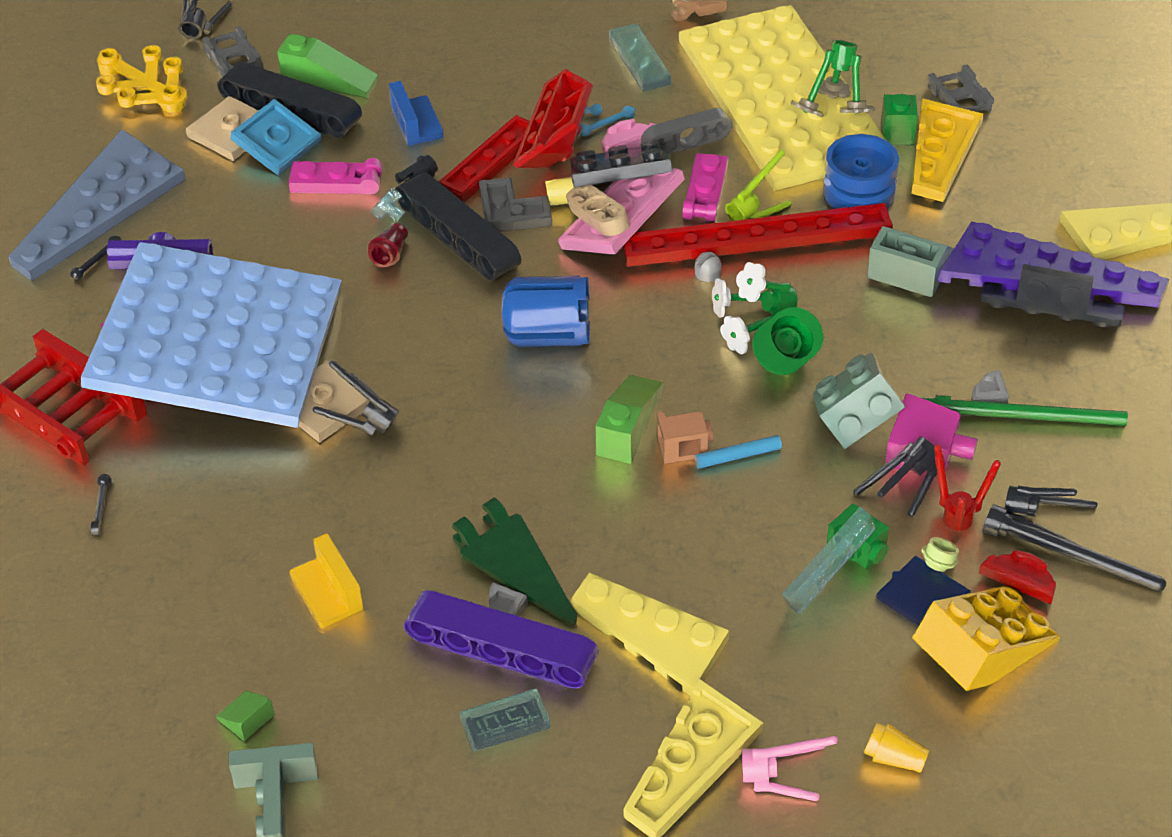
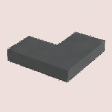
(508, 213)

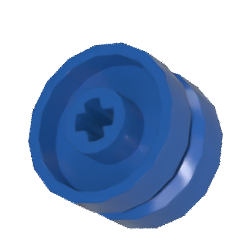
(860, 171)

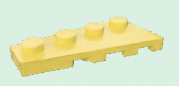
(1119, 230)
(667, 637)
(689, 760)

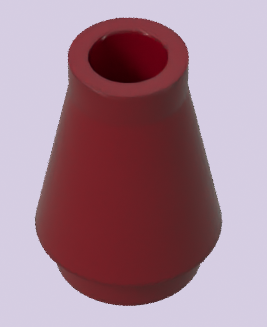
(387, 246)

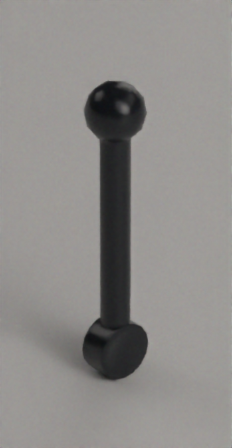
(78, 273)
(103, 481)

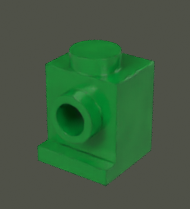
(874, 547)

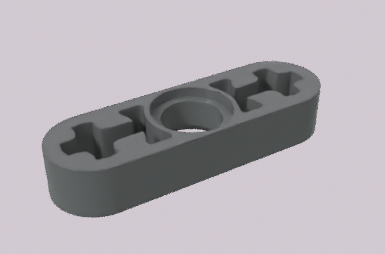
(706, 125)

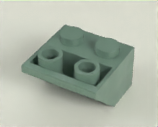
(907, 261)

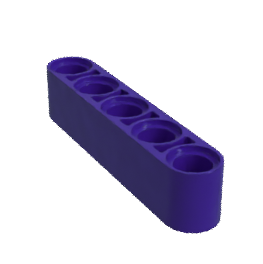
(501, 639)

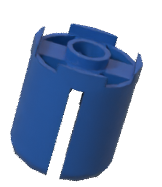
(546, 311)

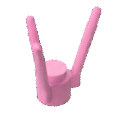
(761, 764)

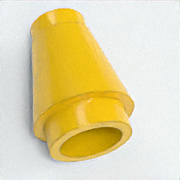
(895, 748)

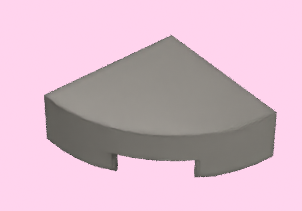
(991, 389)
(507, 600)

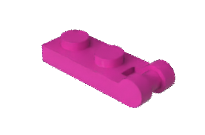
(336, 177)
(705, 187)

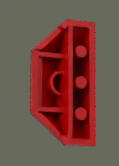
(555, 121)

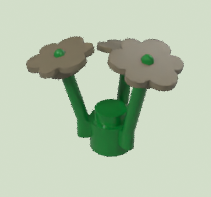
(841, 58)

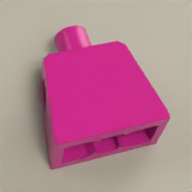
(933, 423)

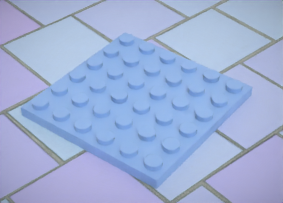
(214, 334)

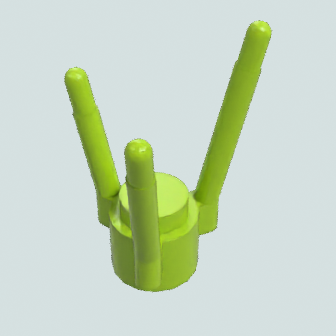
(746, 203)

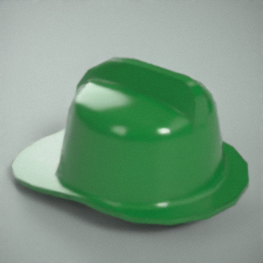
(787, 340)

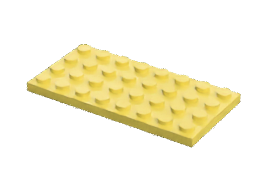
(755, 73)

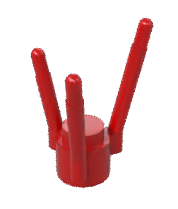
(960, 506)

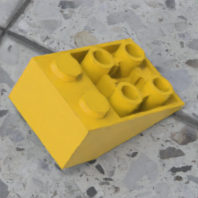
(983, 635)

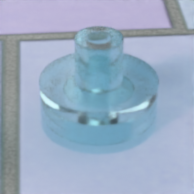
(388, 205)

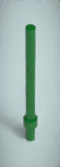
(1032, 412)

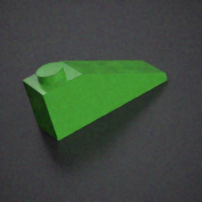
(324, 67)
(626, 418)

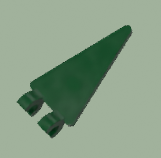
(513, 559)

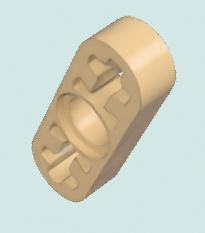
(598, 210)

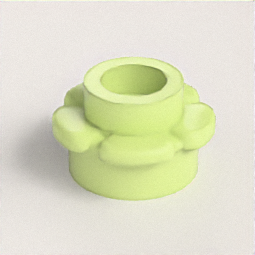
(940, 554)

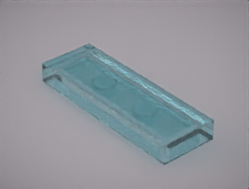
(639, 57)
(829, 560)

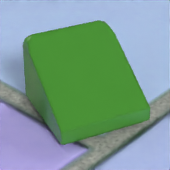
(246, 714)

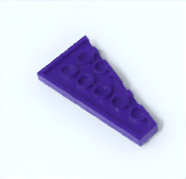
(999, 255)

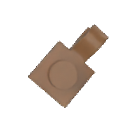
(701, 7)

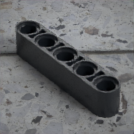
(318, 107)
(458, 226)

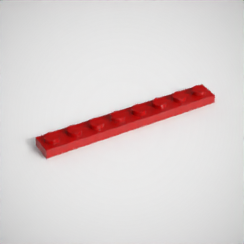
(756, 234)

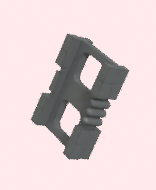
(220, 56)
(971, 89)

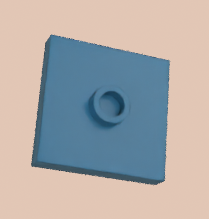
(276, 137)

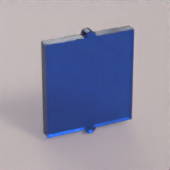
(916, 588)

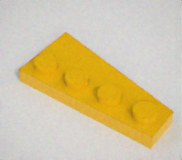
(942, 145)

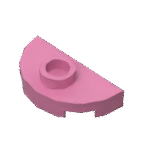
(624, 133)

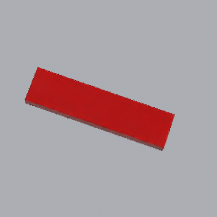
(486, 159)

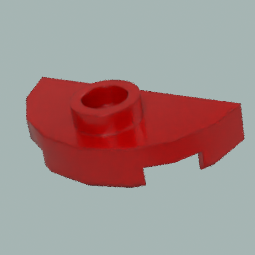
(1021, 572)

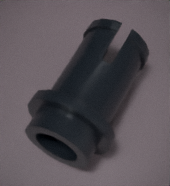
(423, 164)

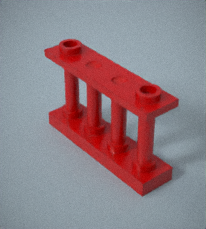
(70, 365)

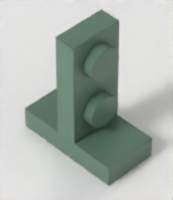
(268, 772)

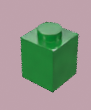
(899, 119)

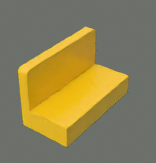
(327, 584)

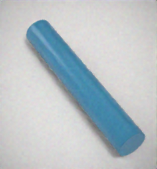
(738, 451)

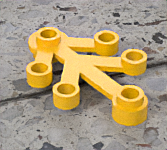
(169, 96)

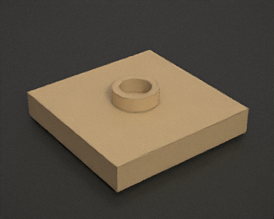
(215, 127)
(331, 393)

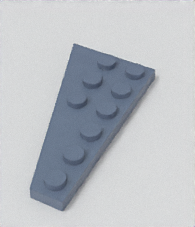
(105, 194)

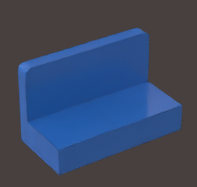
(414, 116)

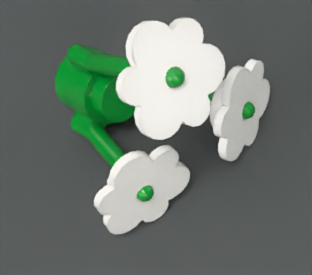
(751, 283)

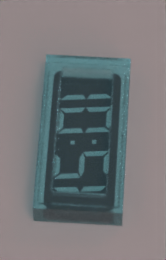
(504, 719)

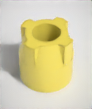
(557, 190)

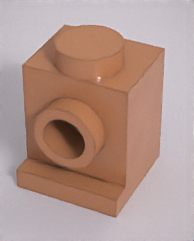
(683, 436)

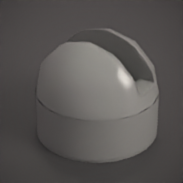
(708, 267)

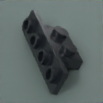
(1054, 293)

